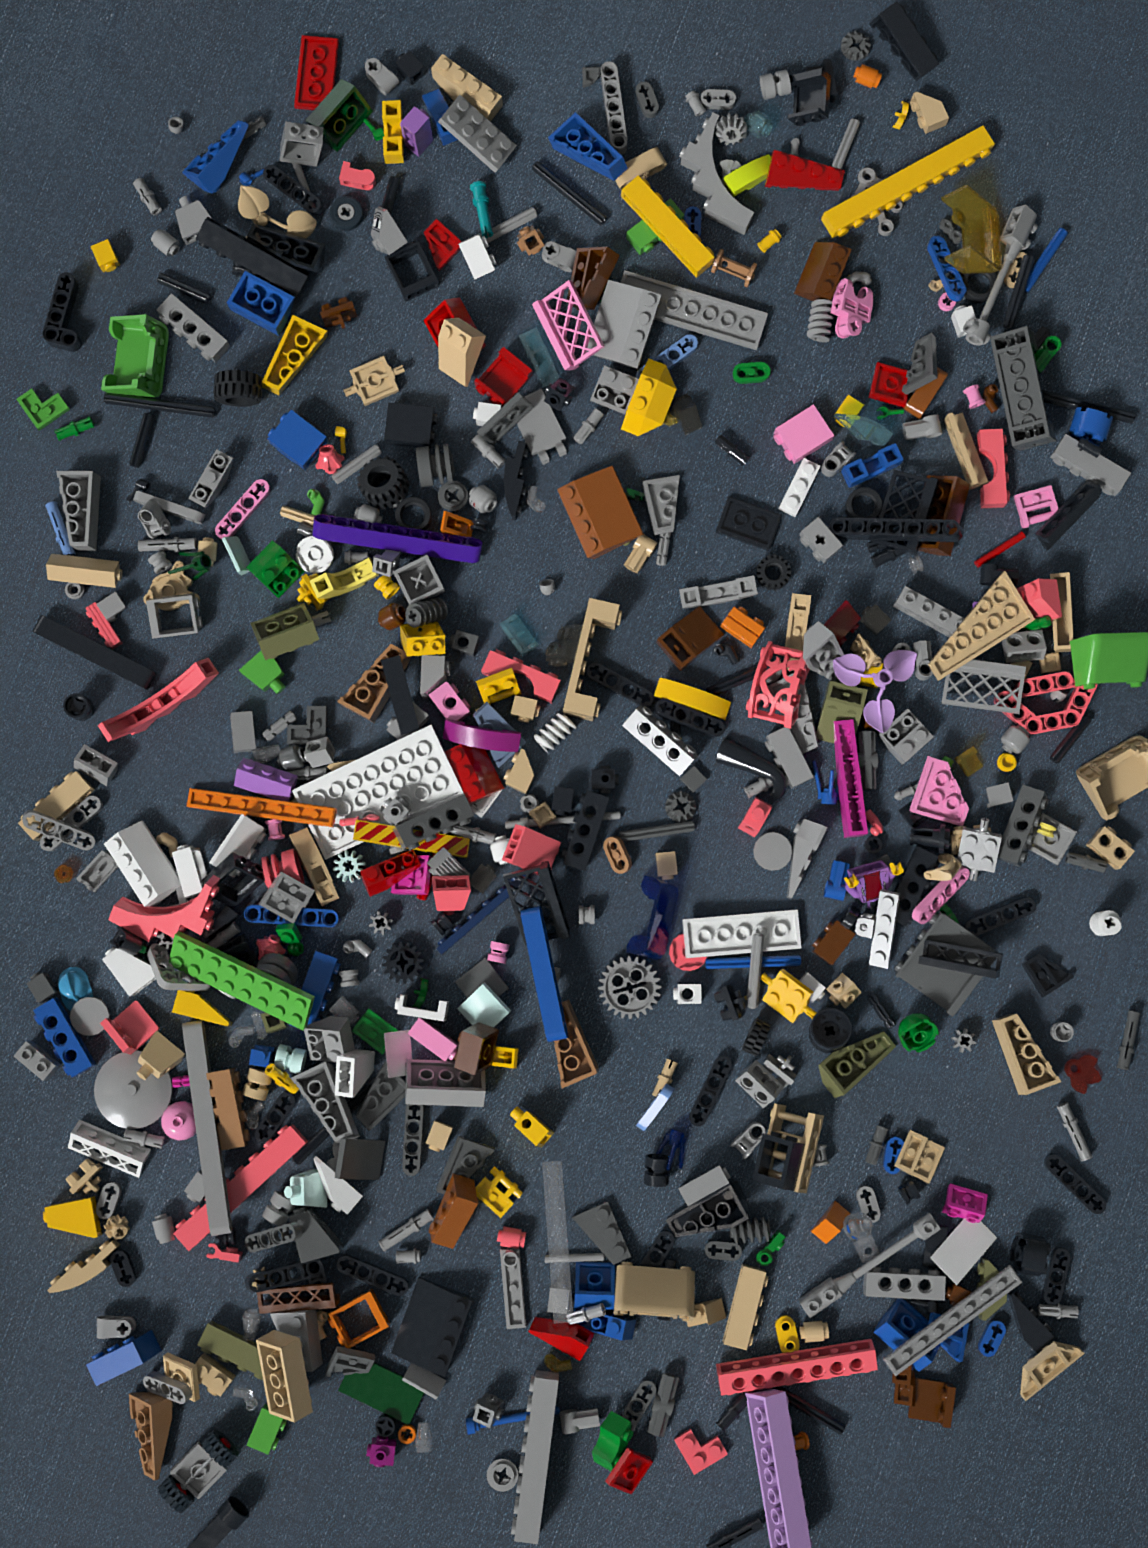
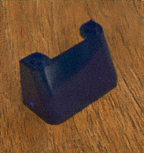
(665, 901)

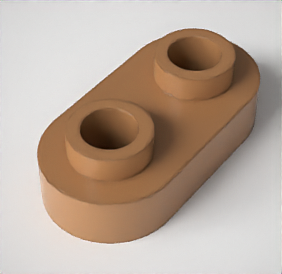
(616, 855)

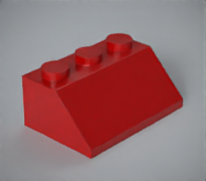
(447, 309)
(474, 772)

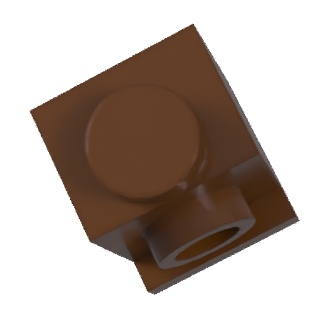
(956, 1293)

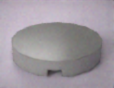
(772, 851)
(88, 1015)

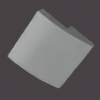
(286, 897)

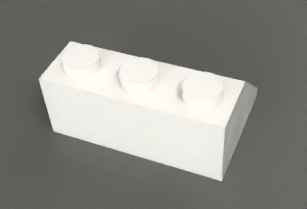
(241, 841)

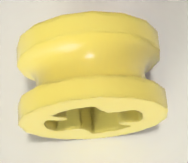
(1046, 830)

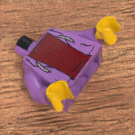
(869, 879)

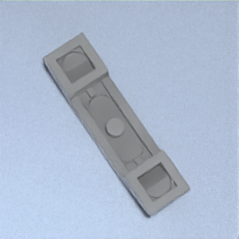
(718, 593)

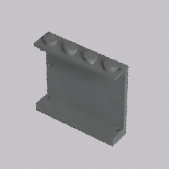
(941, 985)

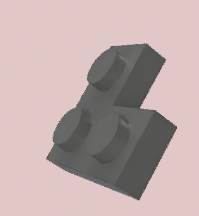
(315, 728)

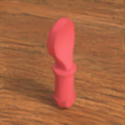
(351, 821)

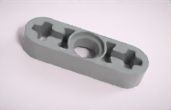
(157, 1382)

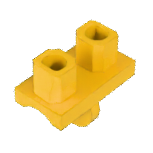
(307, 593)

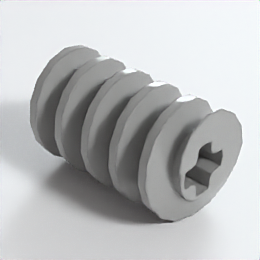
(819, 319)

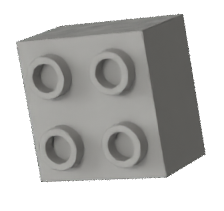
(419, 580)

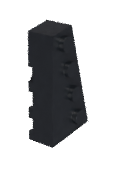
(905, 40)

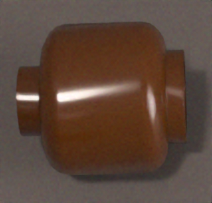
(392, 616)

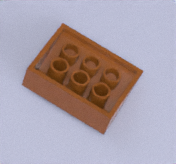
(600, 512)

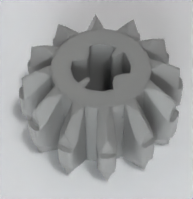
(731, 129)

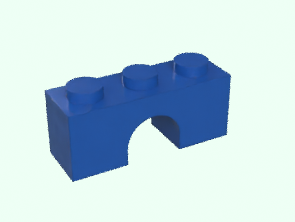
(881, 462)

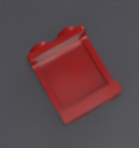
(503, 378)

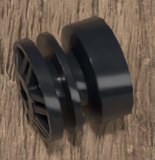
(832, 1019)

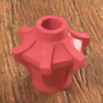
(329, 459)
(269, 945)

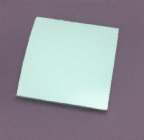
(484, 1007)

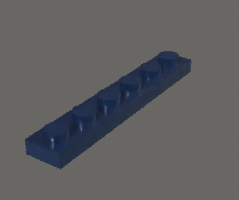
(475, 918)

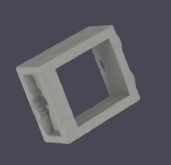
(308, 153)
(154, 616)
(704, 1185)

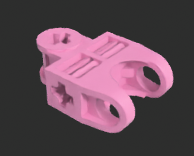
(851, 308)

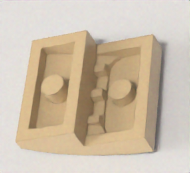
(919, 1156)

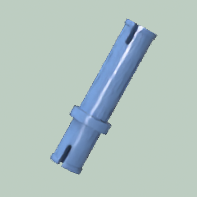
(59, 528)

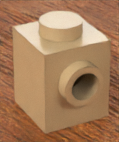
(525, 709)

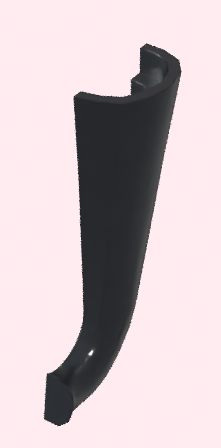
(742, 758)

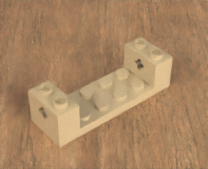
(599, 614)

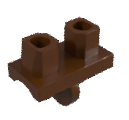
(338, 314)

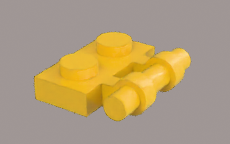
(493, 1196)

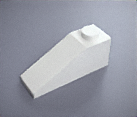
(337, 1190)

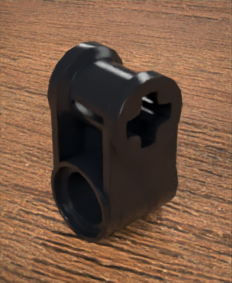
(126, 941)

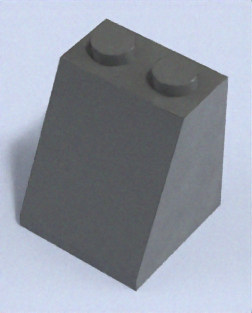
(317, 1237)

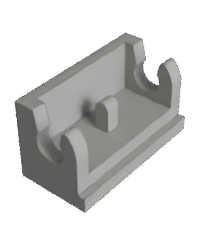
(242, 731)
(98, 871)

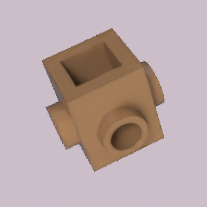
(533, 246)

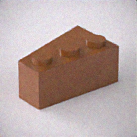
(454, 1211)

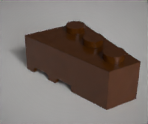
(591, 273)

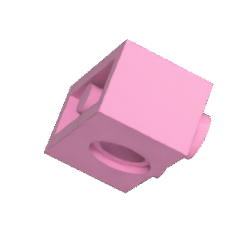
(446, 692)

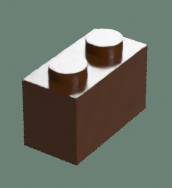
(832, 942)

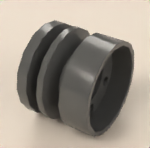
(434, 465)

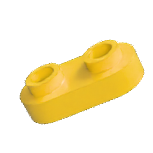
(786, 1335)

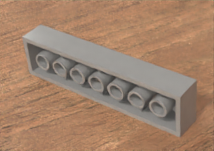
(535, 1462)

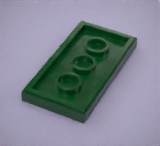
(384, 1392)

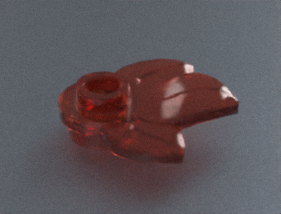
(1084, 1074)

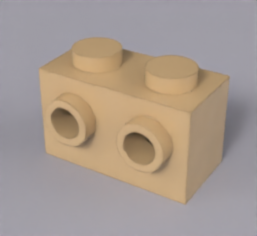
(213, 1375)

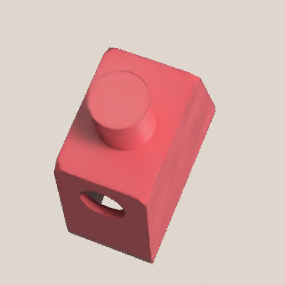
(755, 817)
(451, 893)

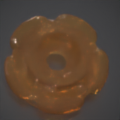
(68, 873)

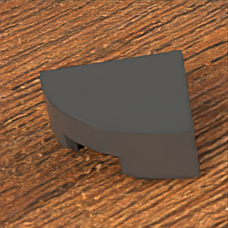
(590, 75)

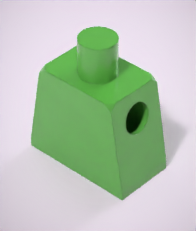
(264, 673)

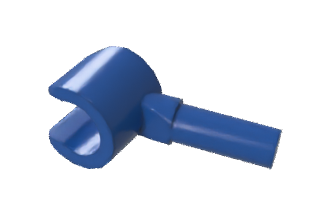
(246, 180)

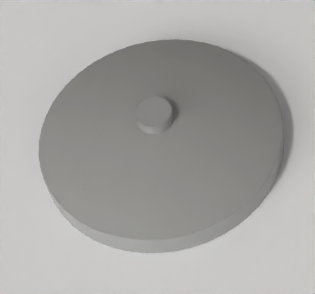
(126, 1097)

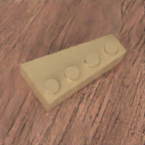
(1023, 1056)

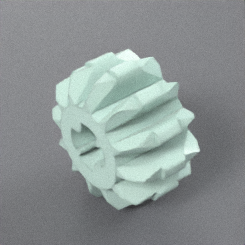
(343, 870)

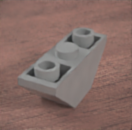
(212, 479)

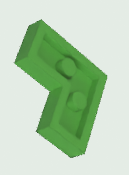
(42, 413)

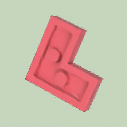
(697, 1455)

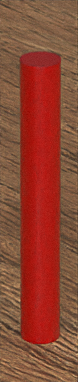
(998, 550)

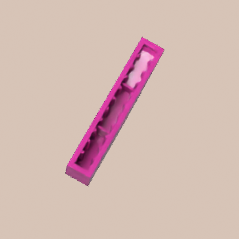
(849, 780)

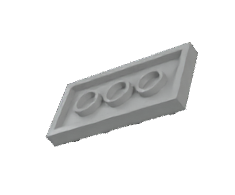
(477, 133)

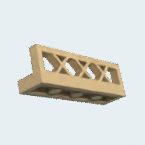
(965, 450)

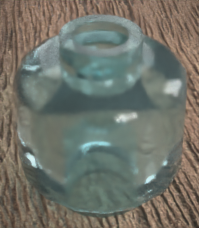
(759, 124)

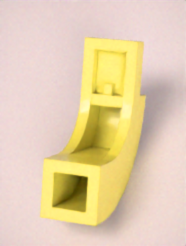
(342, 582)

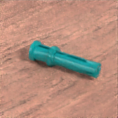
(481, 201)

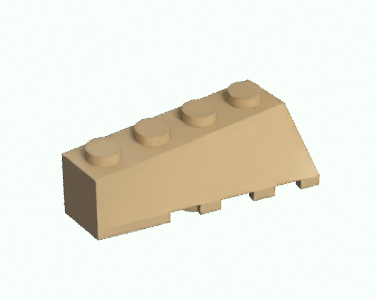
(457, 82)

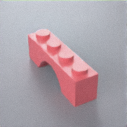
(991, 445)
(544, 684)

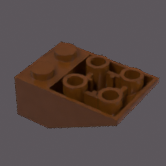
(689, 638)

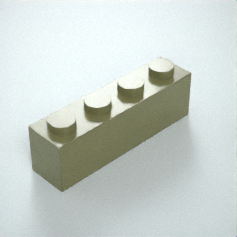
(231, 1348)

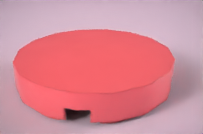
(678, 957)

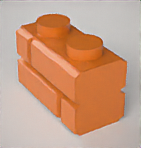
(743, 626)

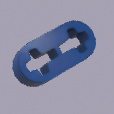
(697, 221)
(889, 1153)
(996, 1339)

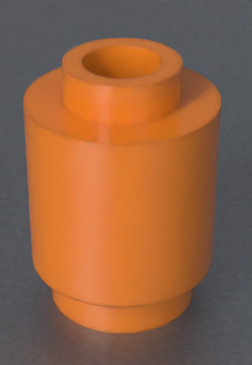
(867, 76)

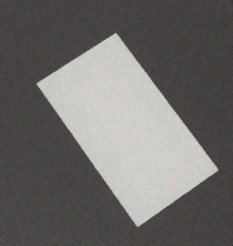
(963, 1249)

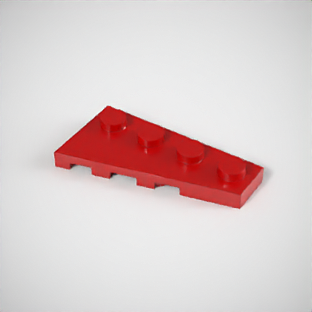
(793, 171)

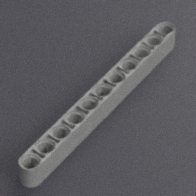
(206, 1129)

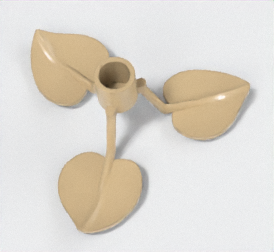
(254, 202)

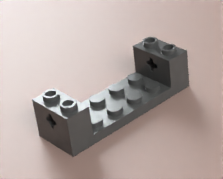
(1022, 389)

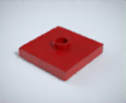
(888, 384)
(629, 1471)

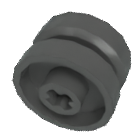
(279, 967)

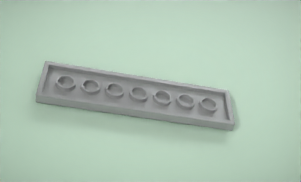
(703, 312)

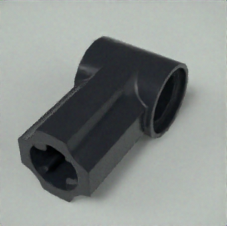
(991, 572)

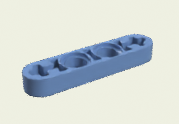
(664, 356)

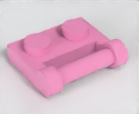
(1033, 501)

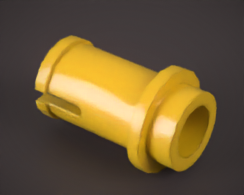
(773, 237)

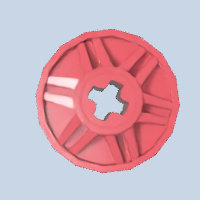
(289, 865)

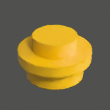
(1006, 762)

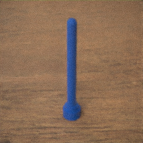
(473, 1426)

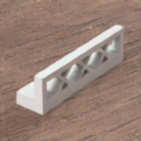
(108, 1145)

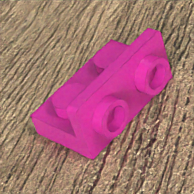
(965, 1203)

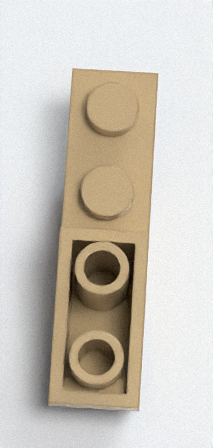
(314, 866)
(80, 1273)

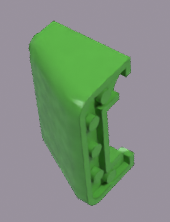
(138, 356)
(1110, 659)

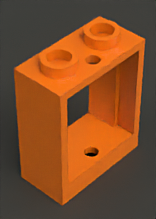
(377, 1310)

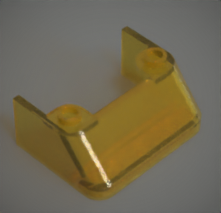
(979, 232)

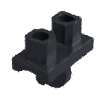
(733, 1000)

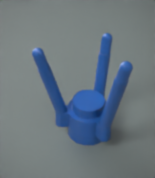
(829, 795)

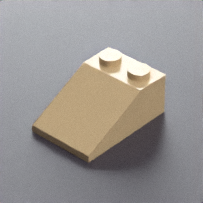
(459, 349)

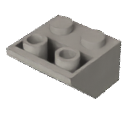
(614, 390)
(905, 736)
(329, 1038)

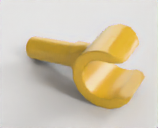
(341, 432)

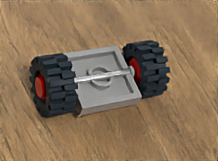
(198, 1471)

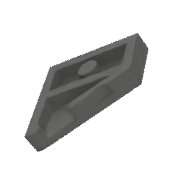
(349, 1361)

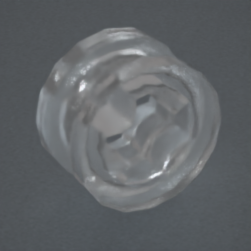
(916, 564)

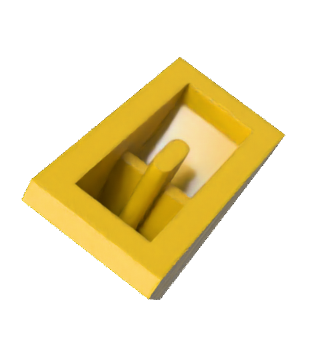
(505, 1057)

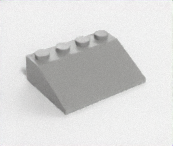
(625, 323)

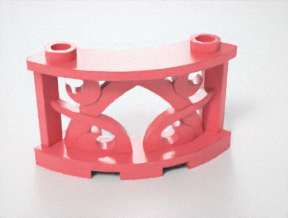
(789, 707)

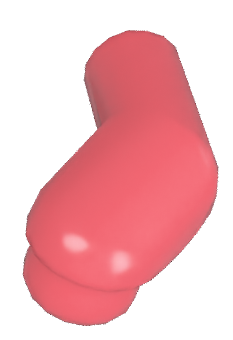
(876, 825)

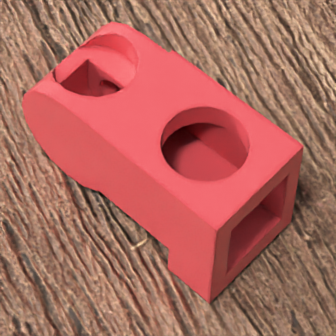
(356, 178)

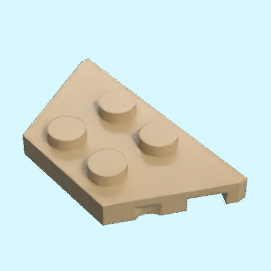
(1046, 1366)

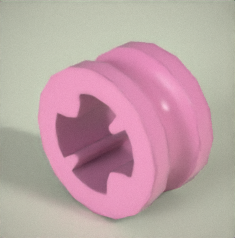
(942, 306)

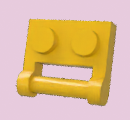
(497, 683)

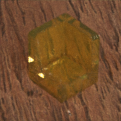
(969, 761)

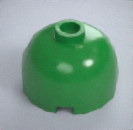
(917, 1032)

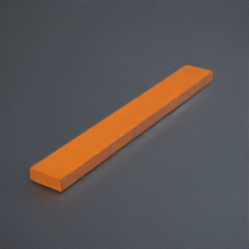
(261, 807)

